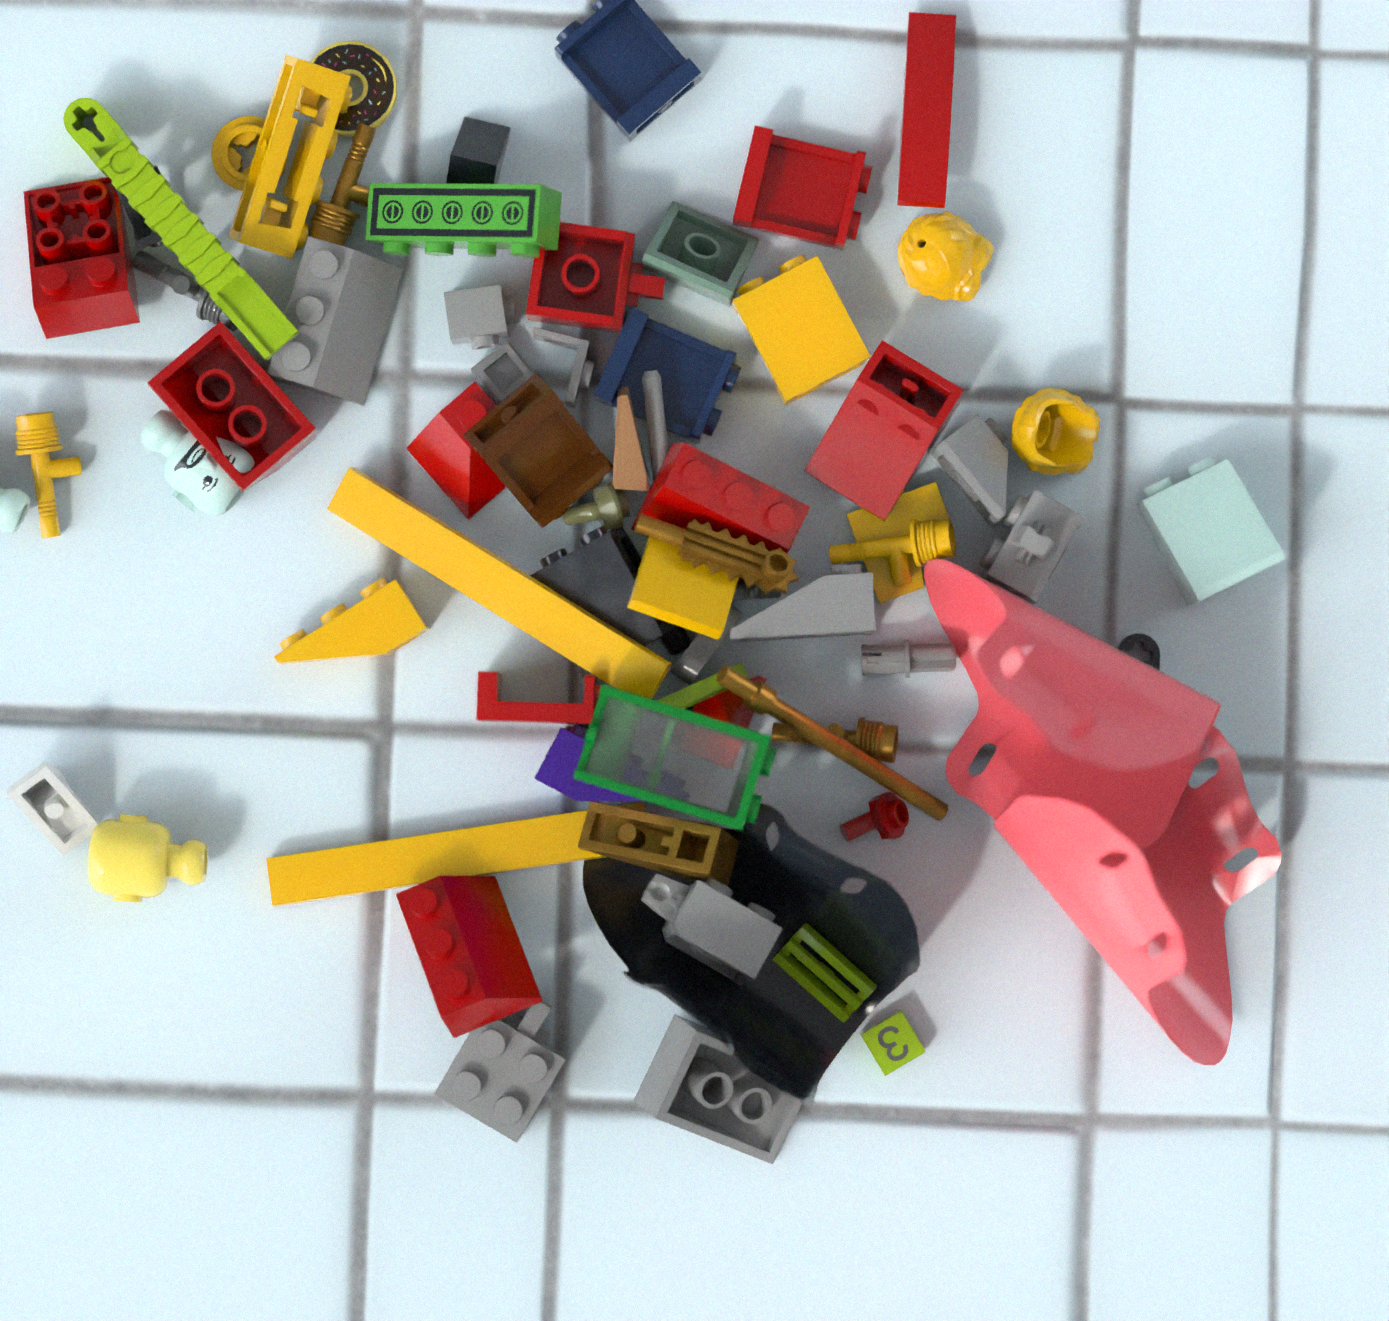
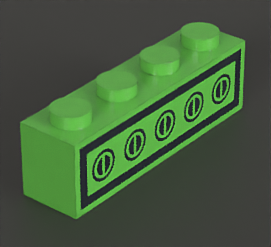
(463, 218)

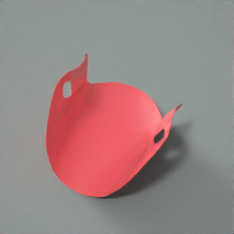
(1065, 713)
(1164, 906)

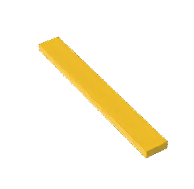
(498, 585)
(427, 856)

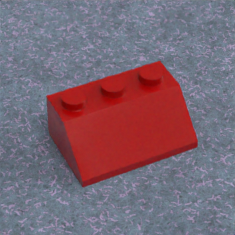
(227, 395)
(709, 490)
(468, 950)

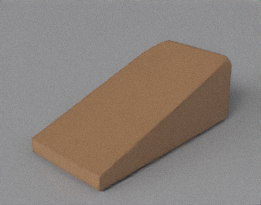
(629, 460)

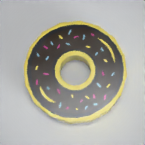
(378, 83)

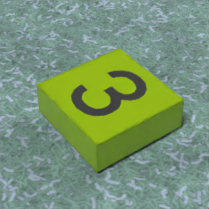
(893, 1042)

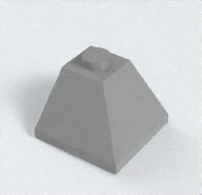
(977, 465)

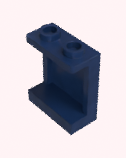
(626, 64)
(689, 370)

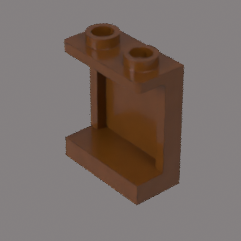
(539, 451)

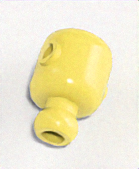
(137, 859)

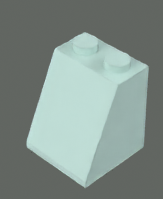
(1209, 530)

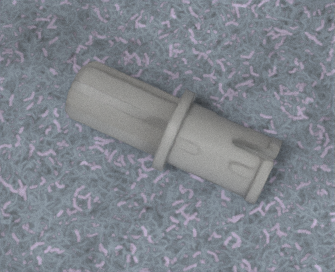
(908, 658)

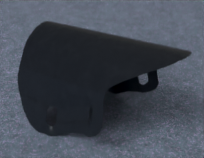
(771, 1020)

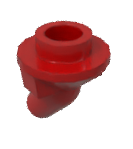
(881, 816)

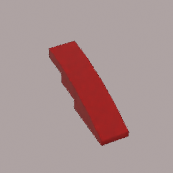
(926, 110)

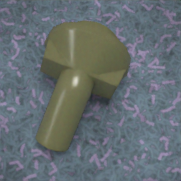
(608, 506)

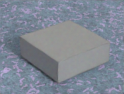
(502, 371)

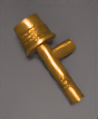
(333, 220)
(871, 737)

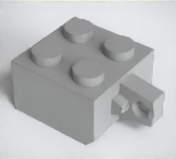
(1031, 546)
(713, 926)
(503, 1072)

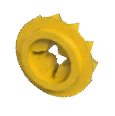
(225, 159)

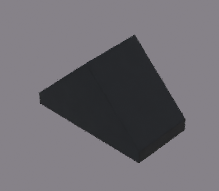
(478, 153)

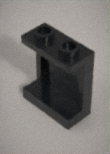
(601, 582)

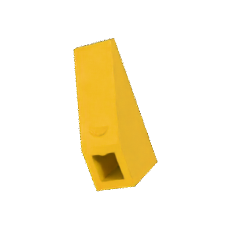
(370, 628)

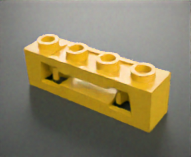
(311, 92)

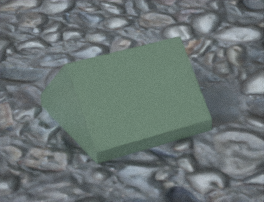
(700, 253)

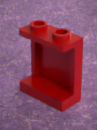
(801, 190)
(492, 709)

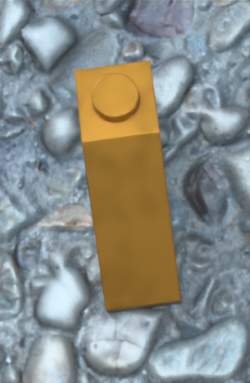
(659, 843)

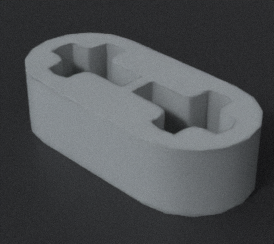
(702, 650)

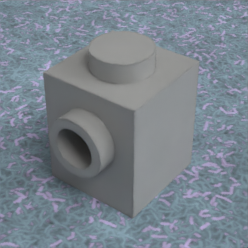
(479, 316)

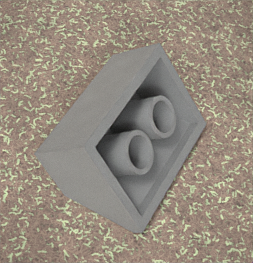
(342, 315)

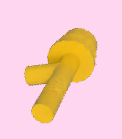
(38, 437)
(926, 542)

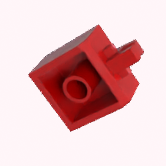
(589, 279)

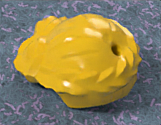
(948, 262)
(1055, 432)

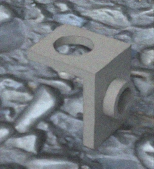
(582, 368)

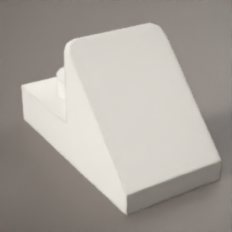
(53, 807)

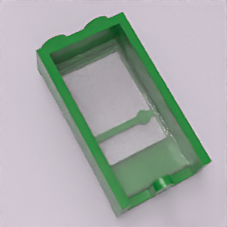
(675, 758)

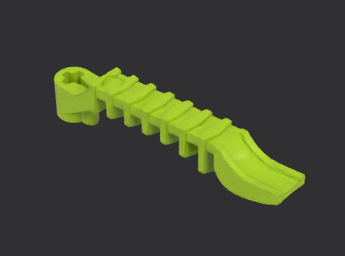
(180, 228)

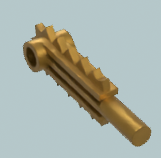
(719, 551)

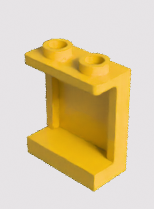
(800, 328)

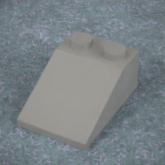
(824, 608)
(711, 1094)

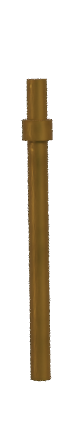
(763, 700)

